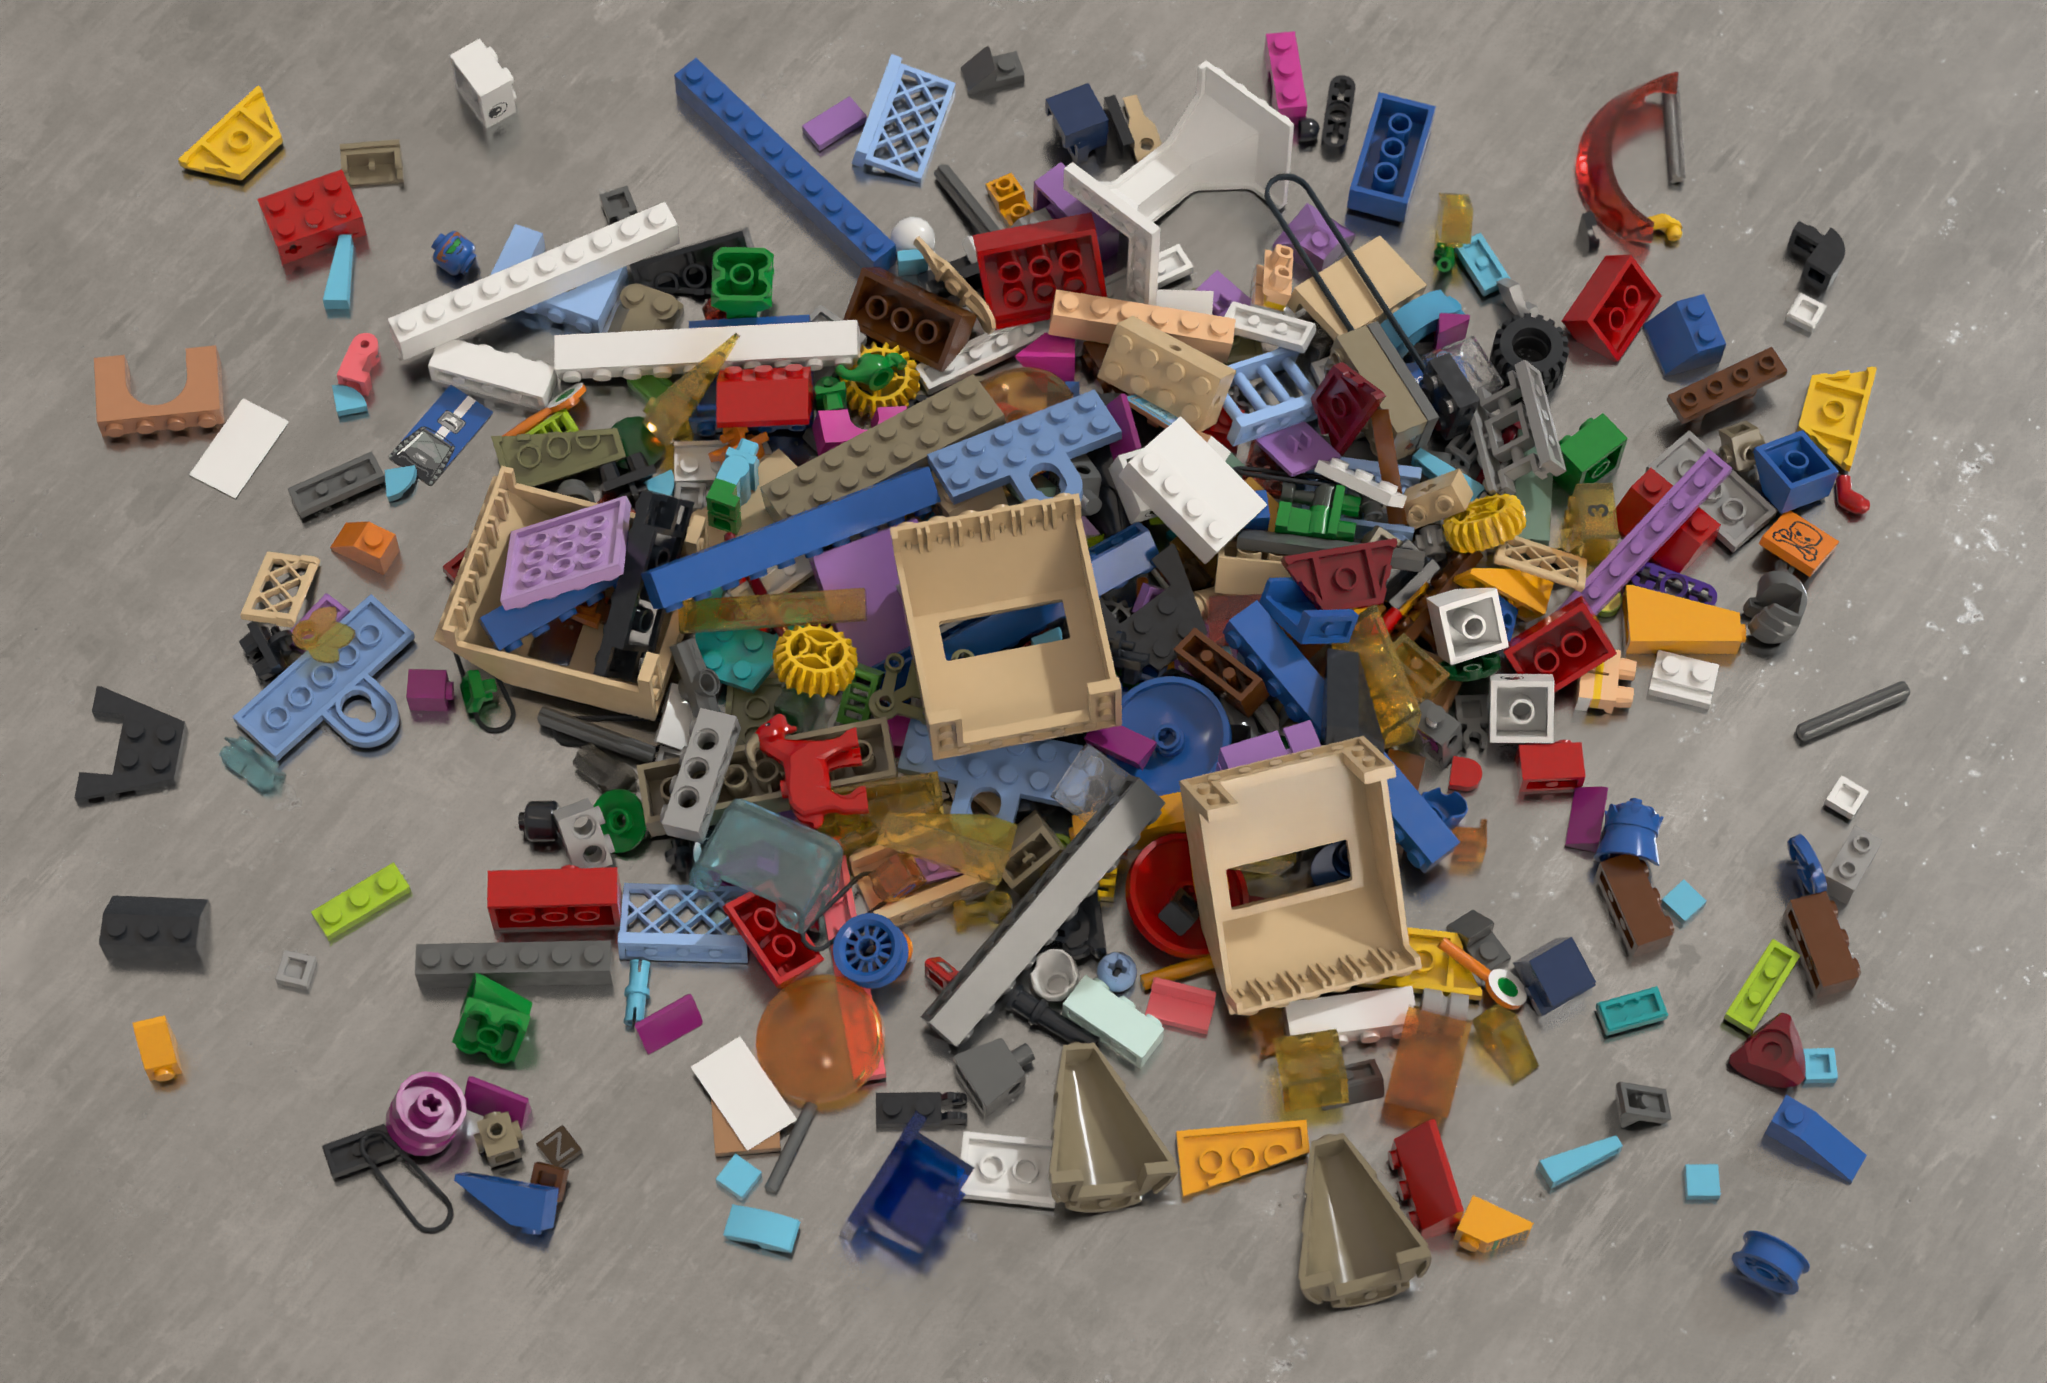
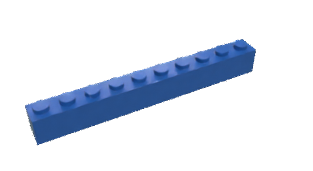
(784, 167)
(790, 538)
(1113, 565)
(1301, 692)

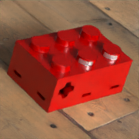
(311, 216)

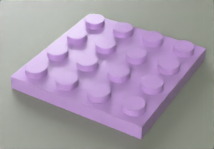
(566, 553)

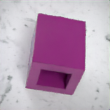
(429, 690)

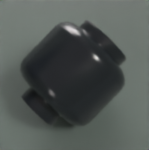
(539, 821)

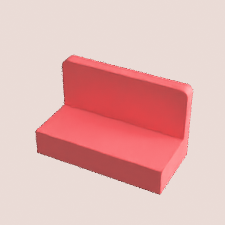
(1181, 1005)

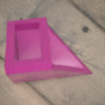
(1050, 354)

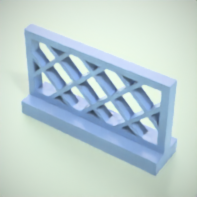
(878, 119)
(677, 945)

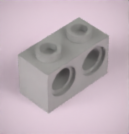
(579, 838)
(1851, 864)

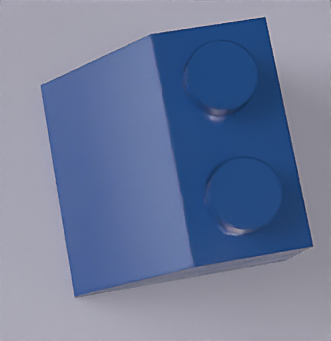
(1685, 336)
(1794, 471)

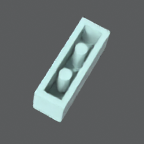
(1114, 1020)

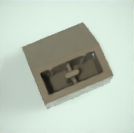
(1031, 854)

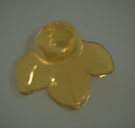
(327, 635)

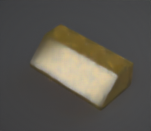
(1387, 682)

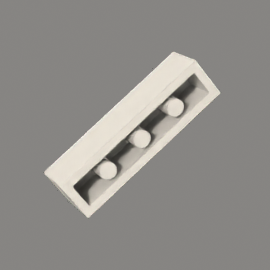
(493, 373)
(1355, 1015)

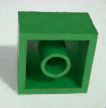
(1591, 453)

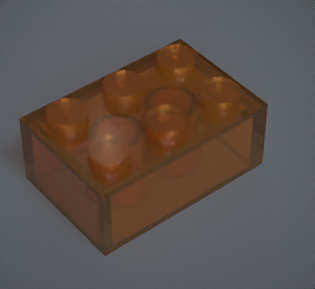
(1428, 1061)

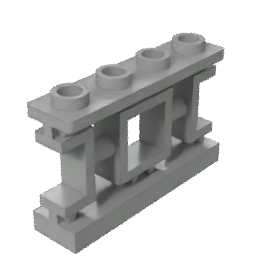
(1536, 427)

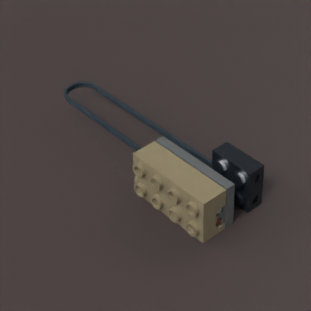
(1443, 395)

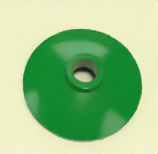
(615, 805)

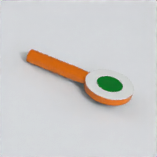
(566, 399)
(1500, 984)

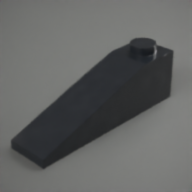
(688, 267)
(1347, 701)

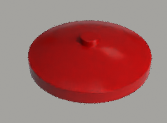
(1152, 882)

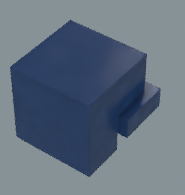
(1079, 120)
(1554, 974)

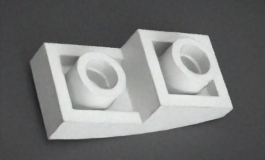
(675, 721)

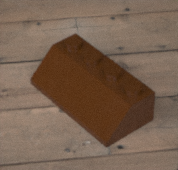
(909, 317)

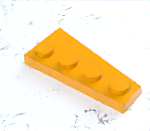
(1231, 1152)

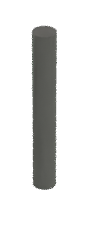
(790, 1147)

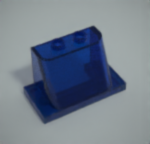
(911, 1191)

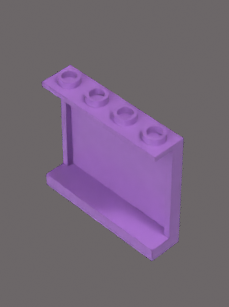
(872, 566)

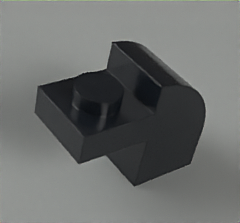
(1824, 253)

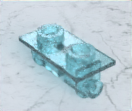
(261, 769)

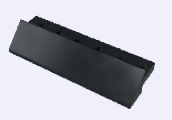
(632, 622)

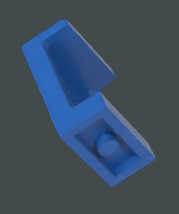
(1300, 618)

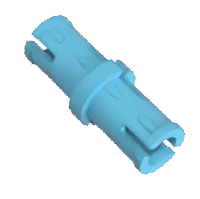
(636, 991)

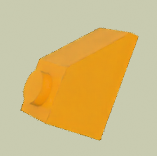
(157, 1048)

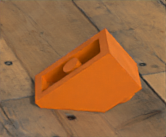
(367, 545)

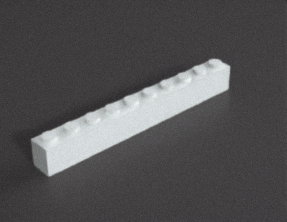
(534, 280)
(679, 350)

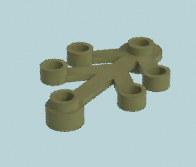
(910, 690)

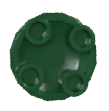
(638, 438)
(1474, 668)

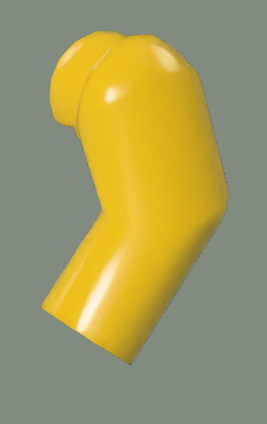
(1667, 225)

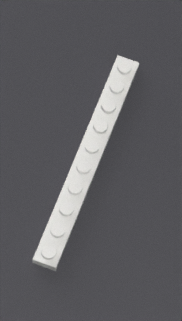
(1004, 343)

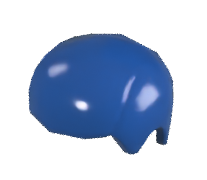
(1449, 807)

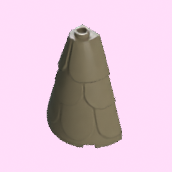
(1101, 1138)
(1353, 1231)

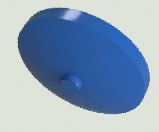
(1184, 723)

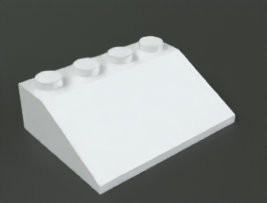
(1192, 489)

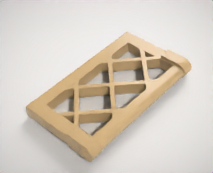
(1550, 554)
(270, 613)

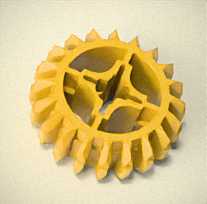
(899, 389)
(1485, 523)
(817, 653)

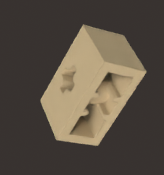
(1437, 499)

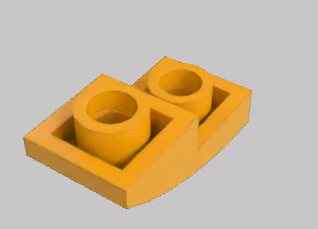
(1008, 199)

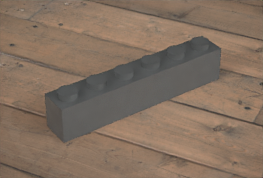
(515, 963)

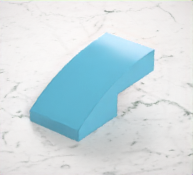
(761, 1227)

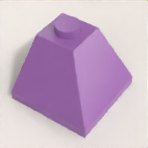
(1315, 238)

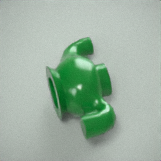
(873, 370)

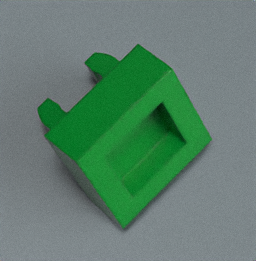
(476, 690)

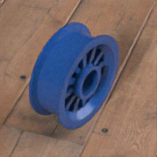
(895, 961)
(1770, 1262)

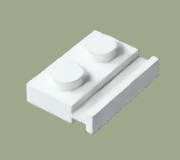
(693, 462)
(1683, 679)

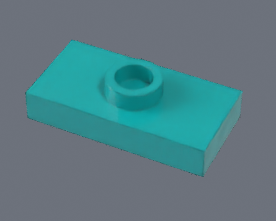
(1631, 1010)

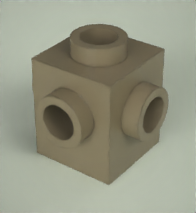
(1738, 445)
(498, 1138)

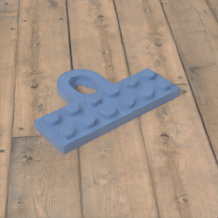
(1025, 447)
(316, 690)
(1010, 772)

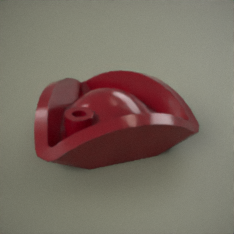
(1772, 1054)

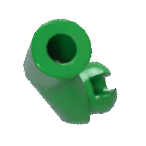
(1447, 257)

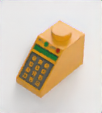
(1490, 1227)

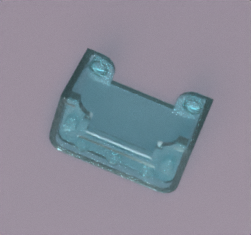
(771, 860)

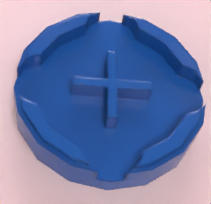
(1809, 867)

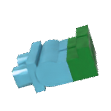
(733, 486)

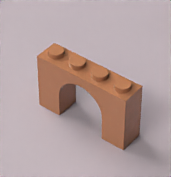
(195, 406)

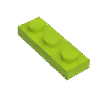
(361, 901)
(1762, 986)

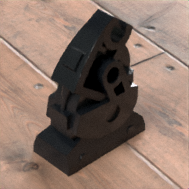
(1082, 933)

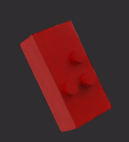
(554, 898)

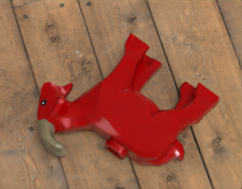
(808, 770)

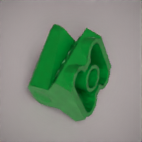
(742, 281)
(492, 1020)

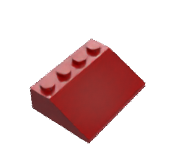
(1030, 261)

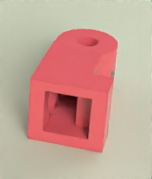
(358, 362)

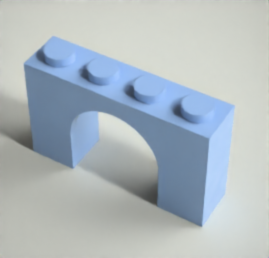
(582, 307)

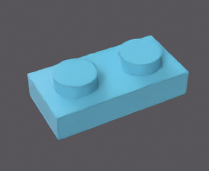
(1481, 264)

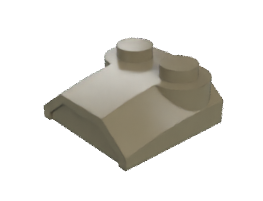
(645, 310)

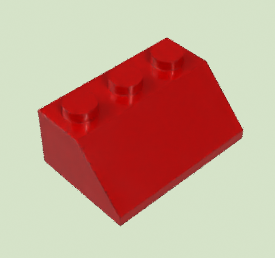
(1612, 306)
(764, 396)
(1686, 543)
(1562, 645)
(773, 945)
(1426, 1180)

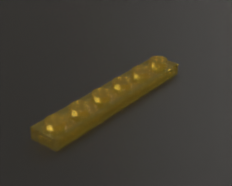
(773, 610)

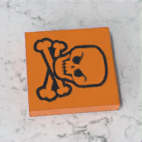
(1798, 542)

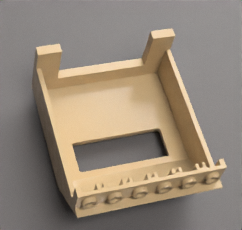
(995, 566)
(479, 590)
(1313, 936)

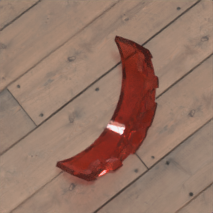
(1595, 164)

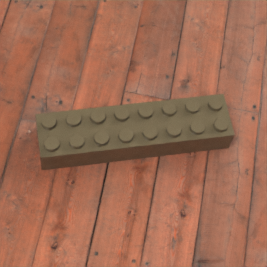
(885, 449)
(762, 784)

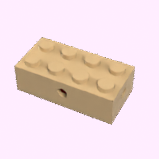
(1166, 373)

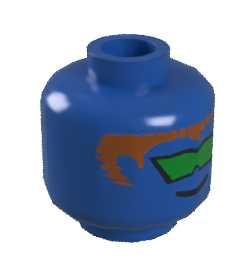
(454, 253)

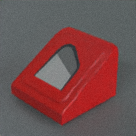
(939, 971)

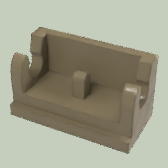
(372, 163)

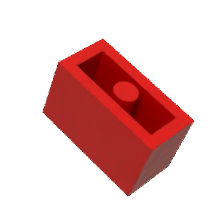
(1550, 766)

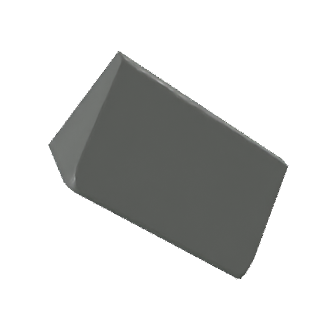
(1364, 1083)

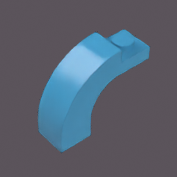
(1420, 318)

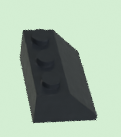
(154, 928)

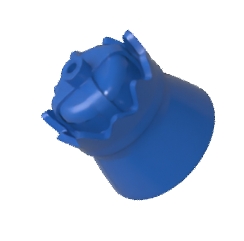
(1630, 831)

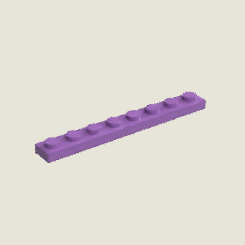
(1653, 531)

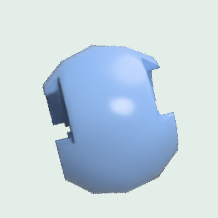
(1125, 978)

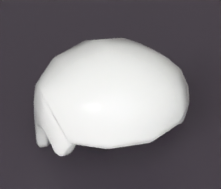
(908, 230)
(1054, 975)

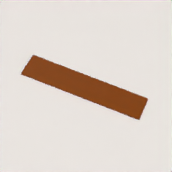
(1387, 460)

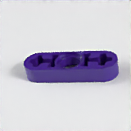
(1669, 574)

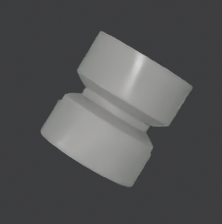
(1453, 1004)

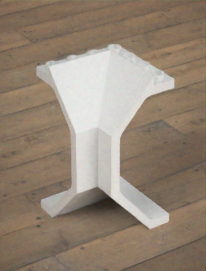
(1218, 144)

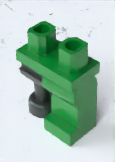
(1323, 516)

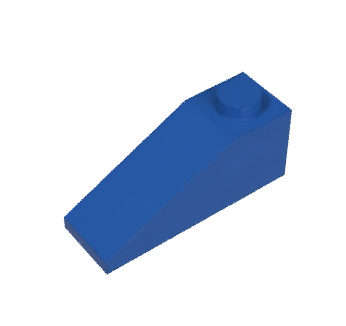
(1815, 1139)
(514, 1201)

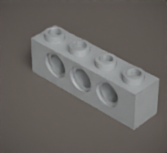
(694, 821)

